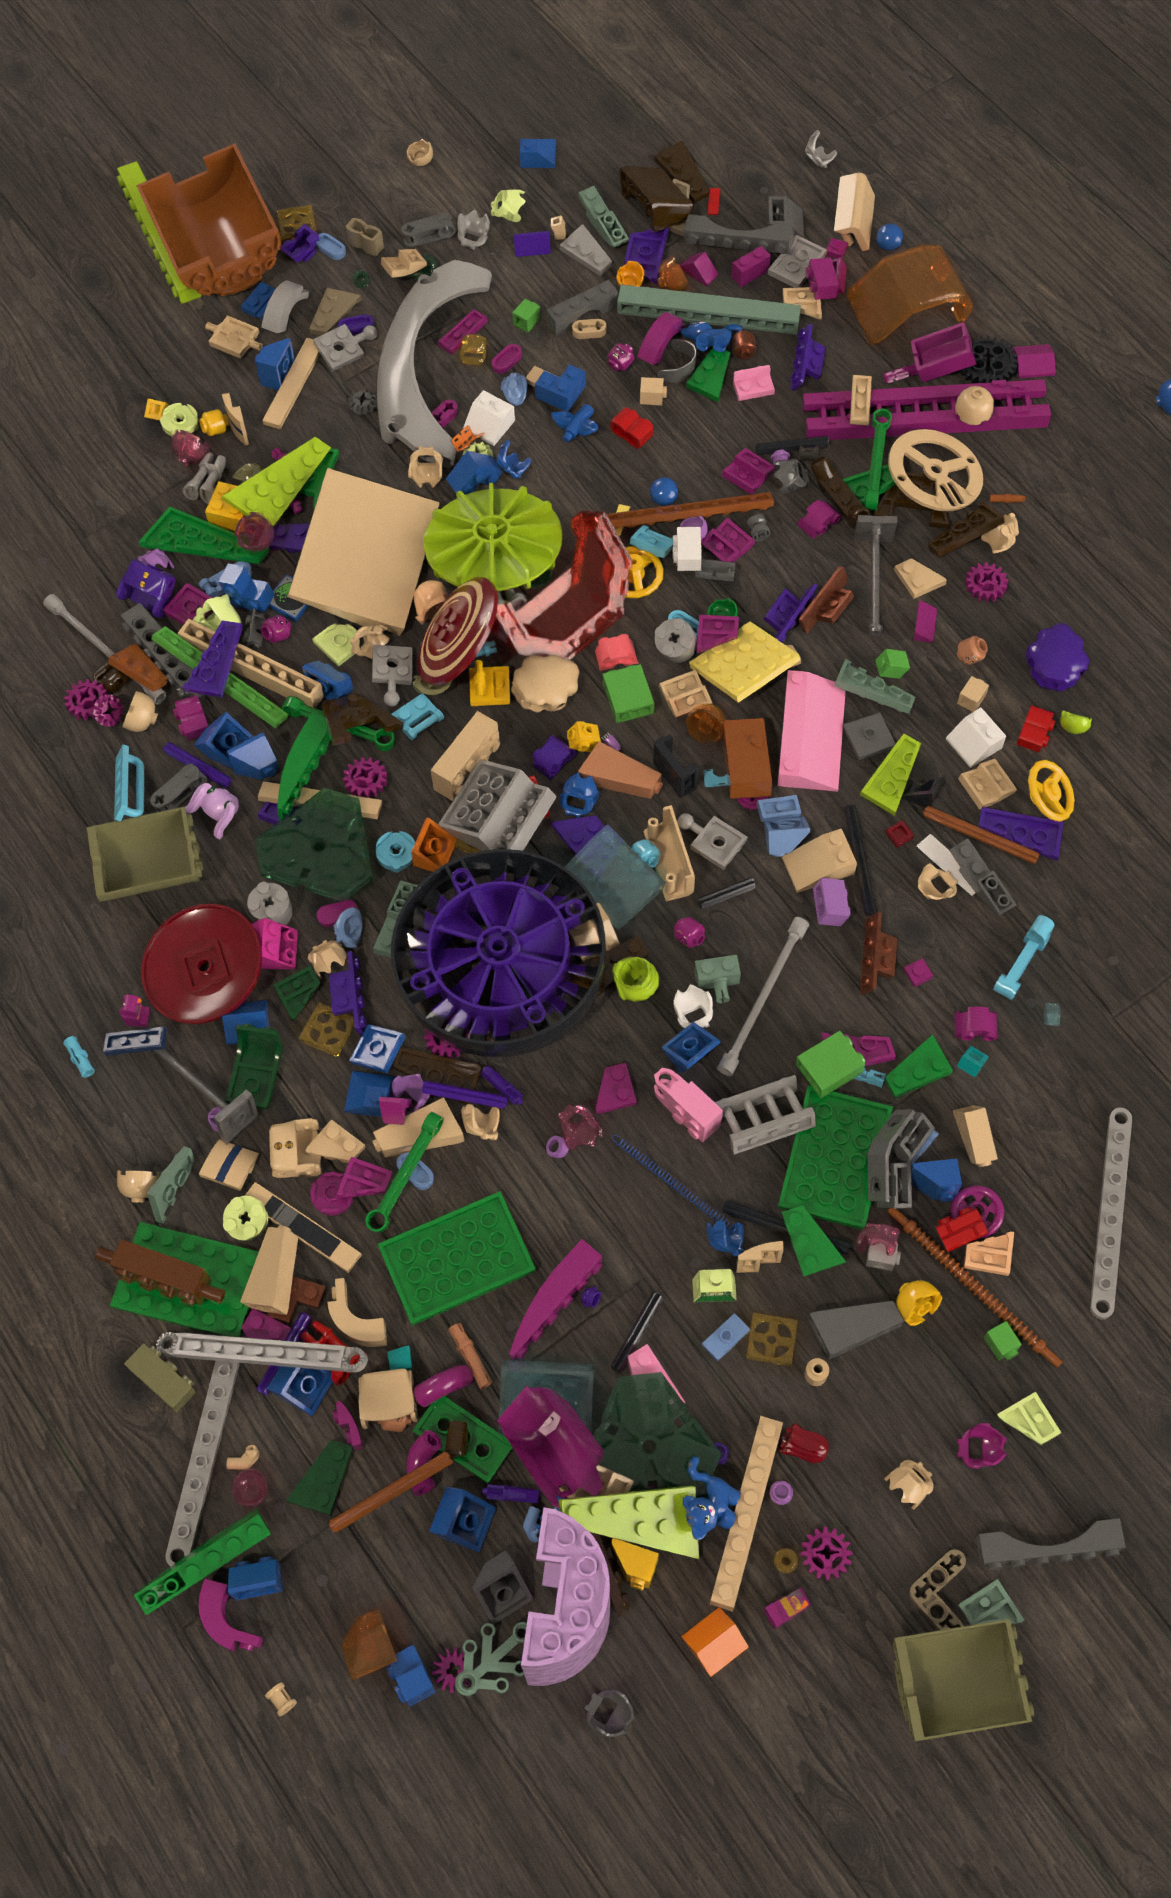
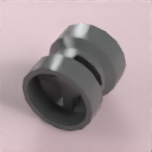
(758, 527)

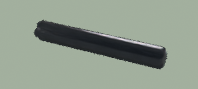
(791, 445)
(636, 1332)

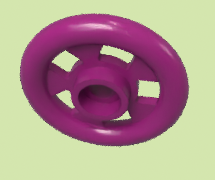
(978, 1193)

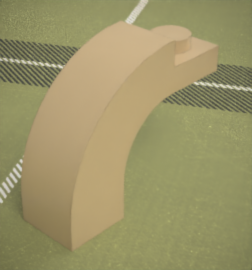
(359, 1331)

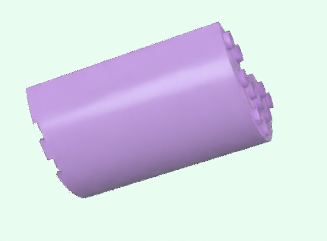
(570, 1639)

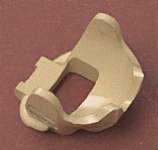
(425, 472)
(1003, 535)
(371, 636)
(927, 888)
(324, 955)
(481, 1124)
(909, 1481)

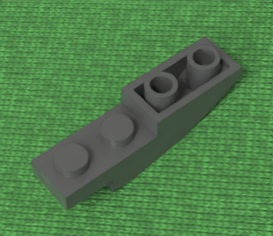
(979, 877)

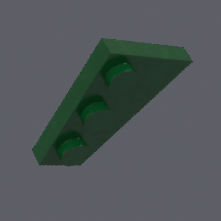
(323, 1480)

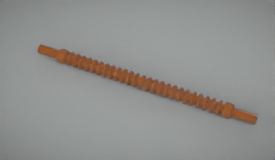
(1039, 1346)

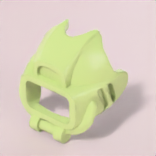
(510, 205)

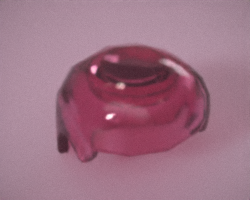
(249, 1488)

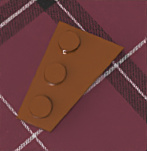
(139, 667)

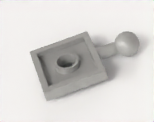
(343, 337)
(384, 674)
(714, 830)

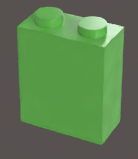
(628, 693)
(831, 1064)

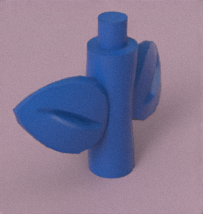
(575, 423)

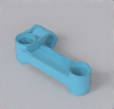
(1036, 938)

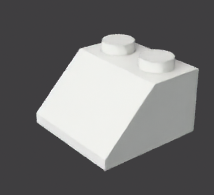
(490, 416)
(976, 737)

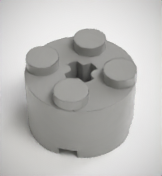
(666, 635)
(270, 902)

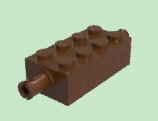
(160, 1273)

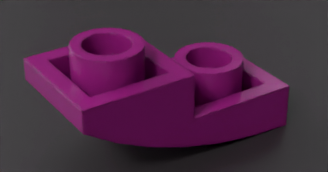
(345, 1420)

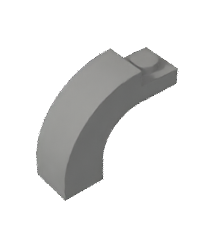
(281, 304)

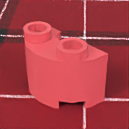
(615, 651)

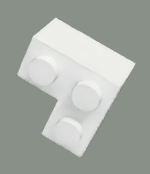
(687, 549)

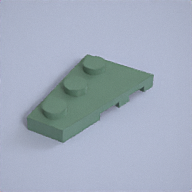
(164, 1189)

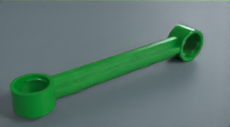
(877, 457)
(297, 708)
(429, 1129)

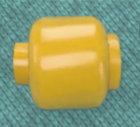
(213, 422)

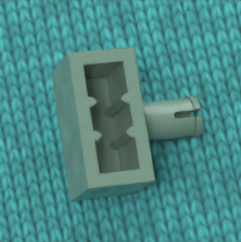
(718, 974)

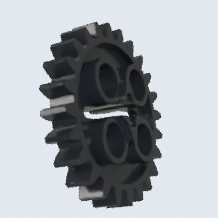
(1001, 361)

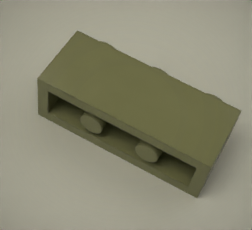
(161, 1377)

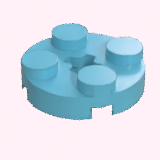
(384, 851)

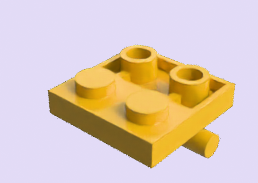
(489, 685)

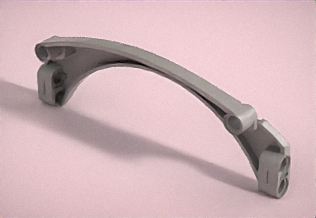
(399, 400)

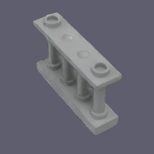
(770, 1131)

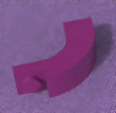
(659, 336)
(212, 1614)

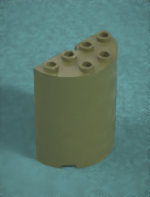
(144, 854)
(961, 1680)

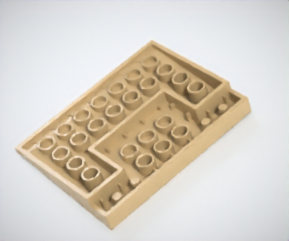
(363, 551)

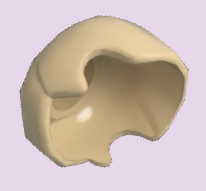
(420, 153)

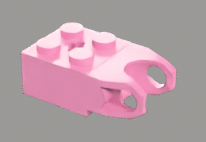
(688, 1105)

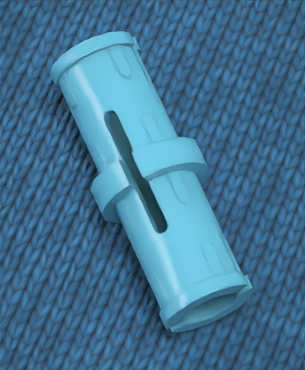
(79, 1056)

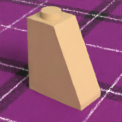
(976, 1134)

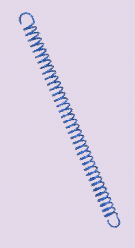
(677, 1188)

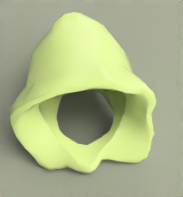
(221, 611)

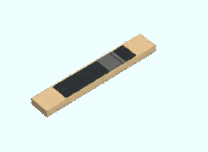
(306, 1229)

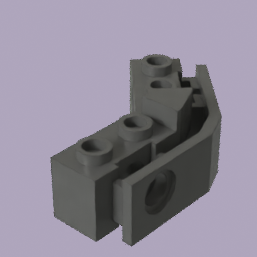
(892, 1155)

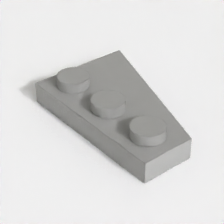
(586, 250)

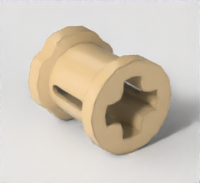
(280, 1699)

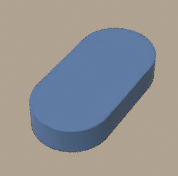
(331, 246)
(422, 1176)

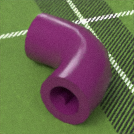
(442, 1384)
(421, 1453)

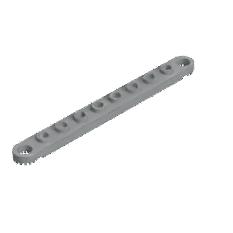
(1111, 1213)
(262, 1352)
(202, 1459)

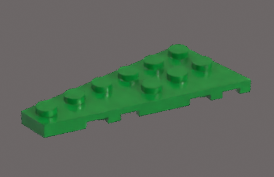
(190, 535)

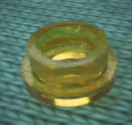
(789, 1554)

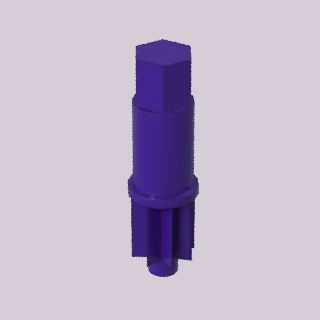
(506, 1088)
(510, 1493)

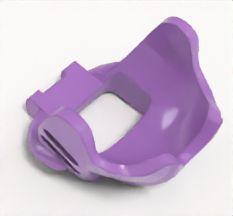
(156, 557)
(412, 1087)

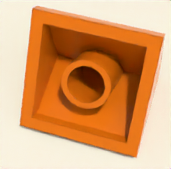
(432, 846)
(715, 1641)

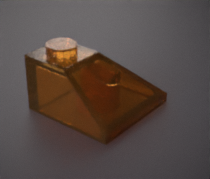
(368, 1645)

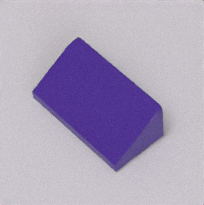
(532, 244)

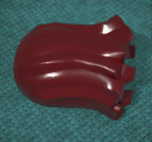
(804, 1444)

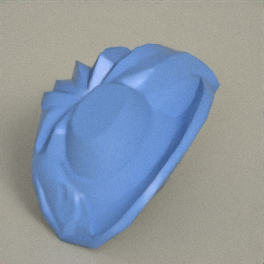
(514, 388)
(349, 927)

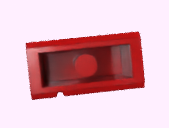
(961, 1229)

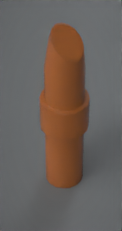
(1006, 498)

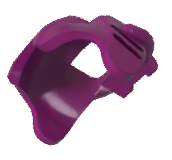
(991, 1444)

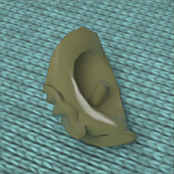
(247, 471)
(425, 688)

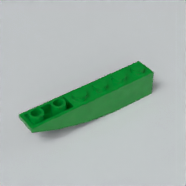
(301, 761)
(203, 1561)

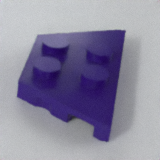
(647, 250)
(577, 831)

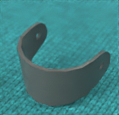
(685, 372)

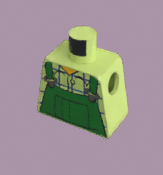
(714, 1286)

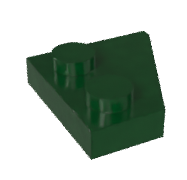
(297, 990)

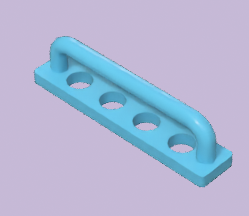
(121, 785)

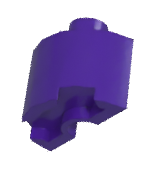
(302, 245)
(552, 757)

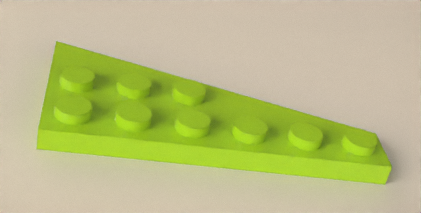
(278, 484)
(640, 1517)

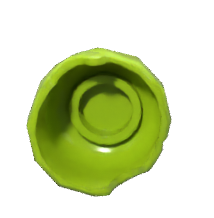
(1074, 723)

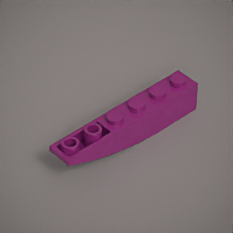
(555, 1294)

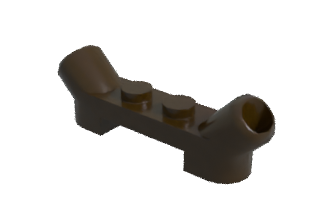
(838, 491)

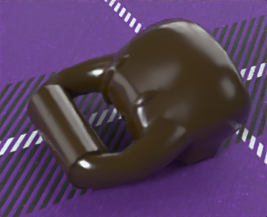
(113, 680)

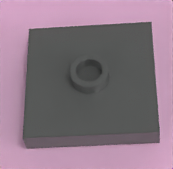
(869, 736)

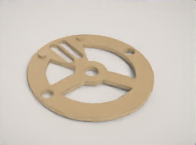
(903, 446)

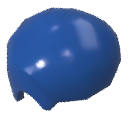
(889, 237)
(663, 491)

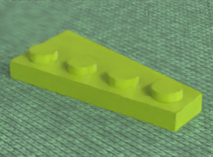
(891, 777)

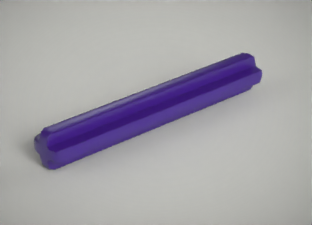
(186, 758)
(464, 1094)
(294, 1336)

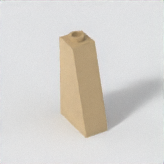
(398, 1139)
(272, 1273)

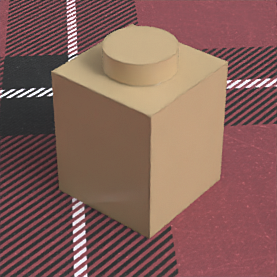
(652, 391)
(973, 694)

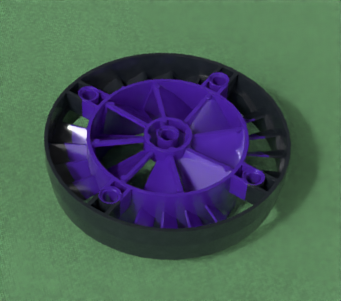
(532, 944)

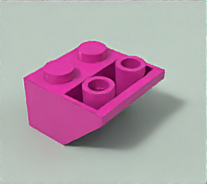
(277, 944)

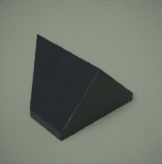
(922, 792)

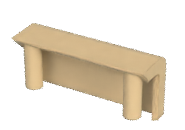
(855, 209)
(674, 862)

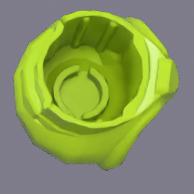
(635, 978)

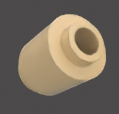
(814, 1378)

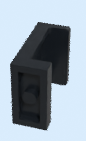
(680, 779)

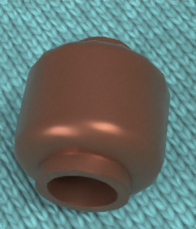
(744, 345)

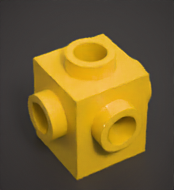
(583, 736)

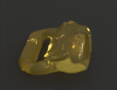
(473, 344)

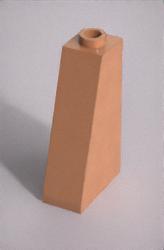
(620, 773)

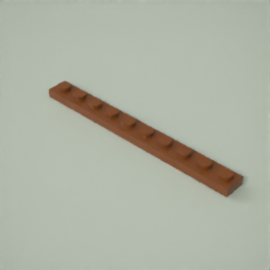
(682, 511)

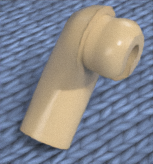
(246, 1461)

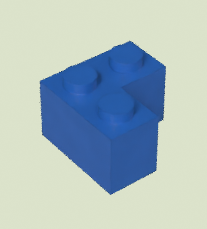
(562, 390)
(473, 470)
(243, 590)
(411, 1677)

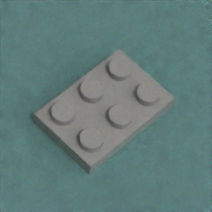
(791, 267)

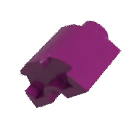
(818, 517)
(976, 1022)

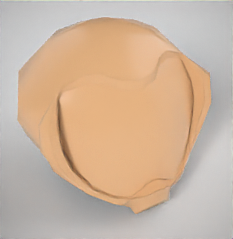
(428, 599)

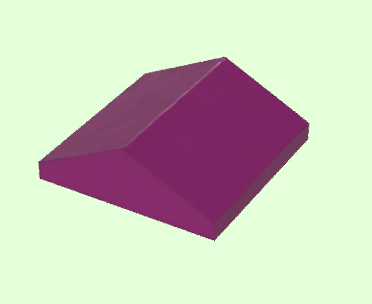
(1035, 361)

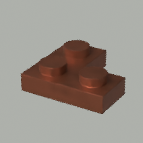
(304, 1293)

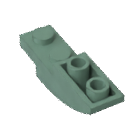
(601, 218)
(383, 943)

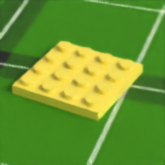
(745, 662)

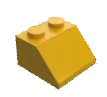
(635, 1563)

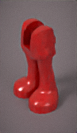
(330, 1338)

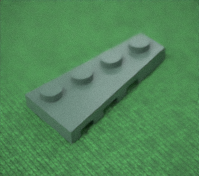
(875, 689)

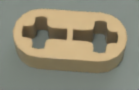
(589, 328)

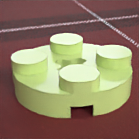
(180, 411)
(232, 1218)

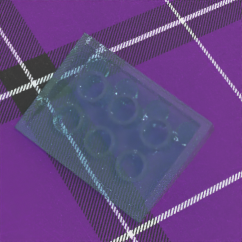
(615, 876)
(569, 1380)

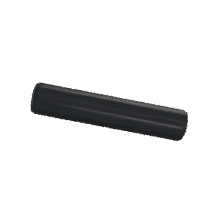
(726, 893)

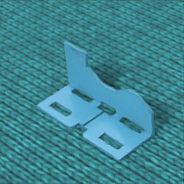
(712, 780)
(870, 1078)

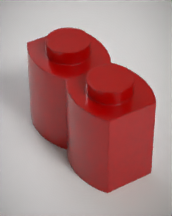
(632, 427)
(1035, 729)

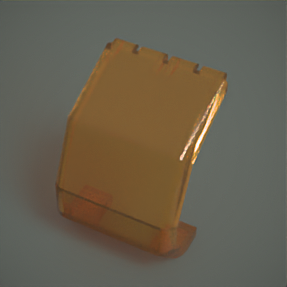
(906, 285)

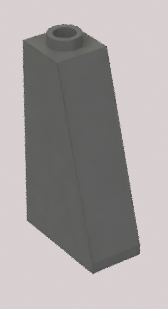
(853, 1326)

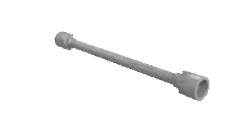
(56, 606)
(729, 1061)

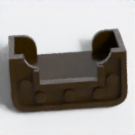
(657, 194)

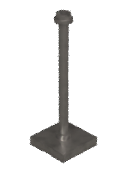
(875, 530)
(233, 1116)

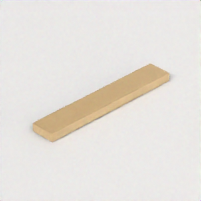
(292, 385)
(270, 791)

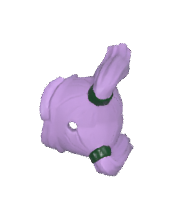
(215, 803)

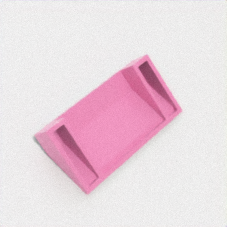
(811, 733)

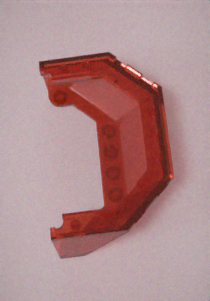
(577, 602)

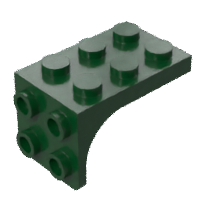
(255, 1064)

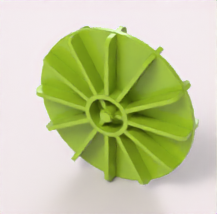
(493, 536)

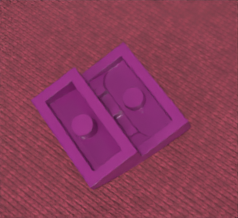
(748, 471)
(727, 541)

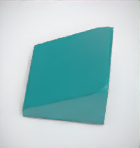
(972, 1061)
(400, 1358)

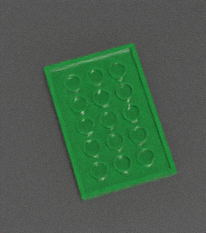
(831, 1159)
(456, 1258)
(225, 1265)

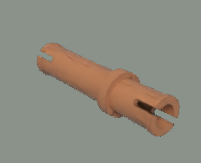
(466, 1348)

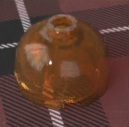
(671, 275)
(706, 723)

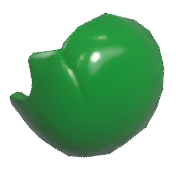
(723, 608)

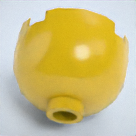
(916, 1300)

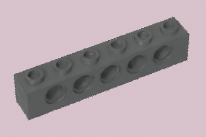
(138, 618)

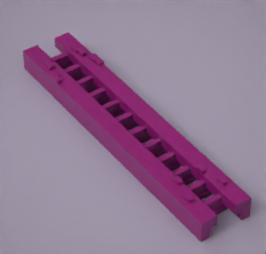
(939, 420)

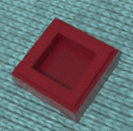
(899, 834)

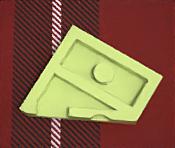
(1031, 1419)

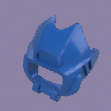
(511, 463)
(581, 788)
(725, 1241)

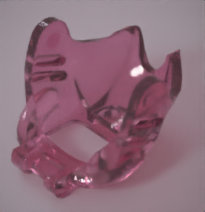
(582, 1133)
(875, 1234)

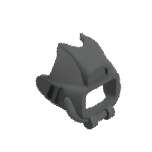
(789, 475)
(620, 1717)

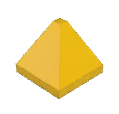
(155, 409)

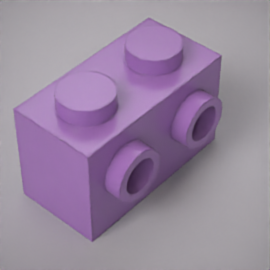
(831, 902)

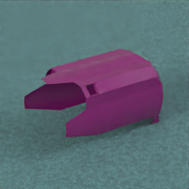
(552, 1443)

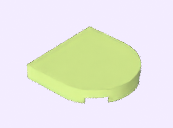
(336, 643)

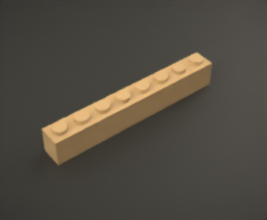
(259, 667)
(747, 1513)

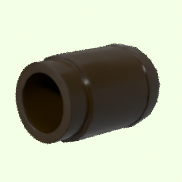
(457, 1439)

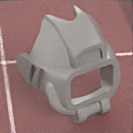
(817, 154)
(473, 225)

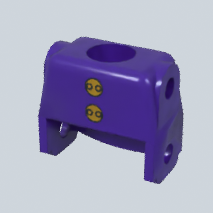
(147, 586)

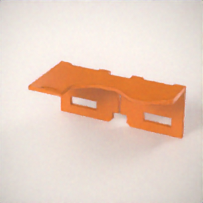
(464, 437)

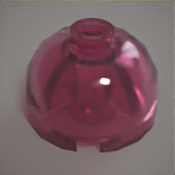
(188, 447)
(254, 532)

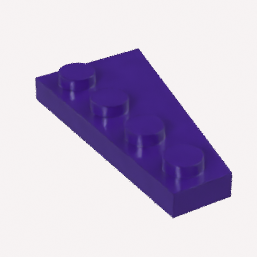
(289, 537)

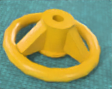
(637, 572)
(1047, 794)

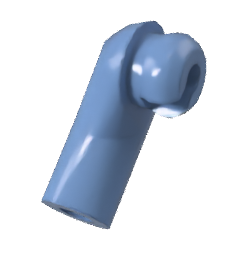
(530, 1524)

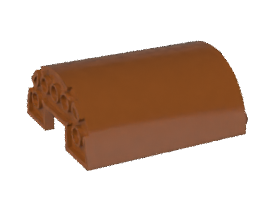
(214, 225)

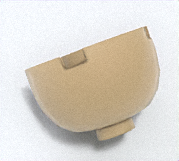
(974, 405)
(140, 713)
(136, 1184)

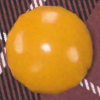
(630, 274)

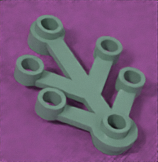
(489, 1662)

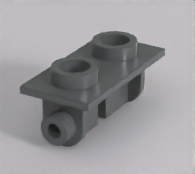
(716, 570)
(251, 637)

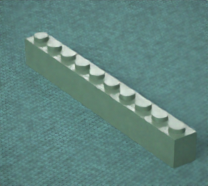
(709, 308)

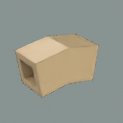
(558, 227)

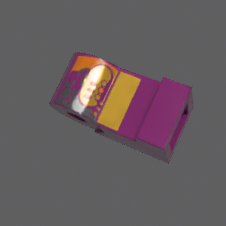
(133, 1012)
(787, 1608)

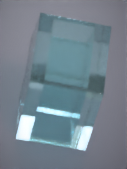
(1052, 1014)

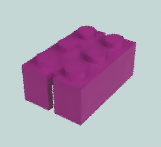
(943, 352)

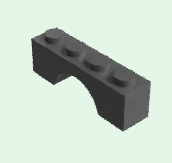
(563, 315)

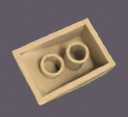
(820, 858)

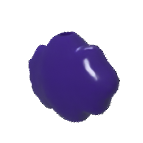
(1057, 658)

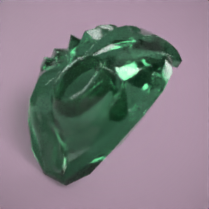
(427, 270)

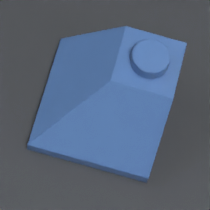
(785, 834)

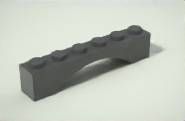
(774, 238)
(1000, 1548)

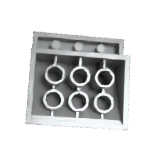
(497, 808)

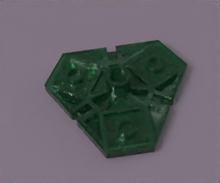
(326, 824)
(645, 1410)

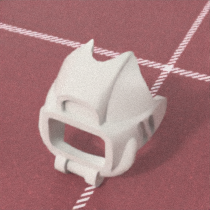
(690, 1001)

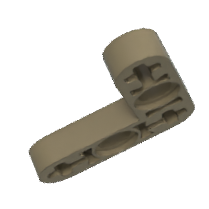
(932, 1598)

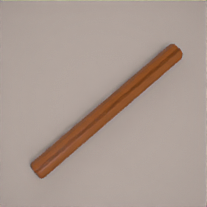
(981, 834)
(390, 1492)

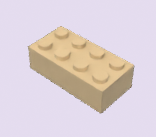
(473, 743)

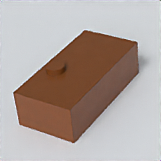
(747, 758)

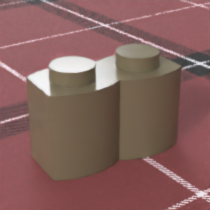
(364, 236)

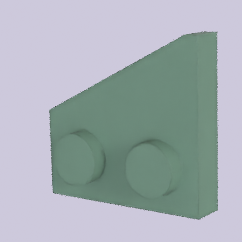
(990, 1605)

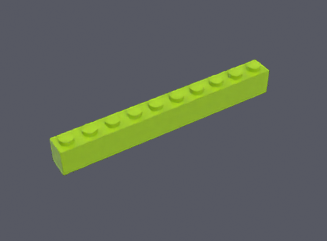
(129, 177)

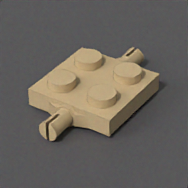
(234, 336)

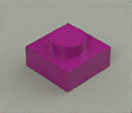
(836, 248)
(918, 972)

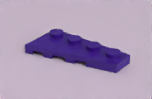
(215, 662)
(1028, 831)

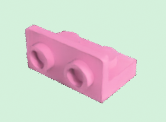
(753, 383)

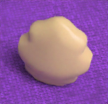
(545, 683)

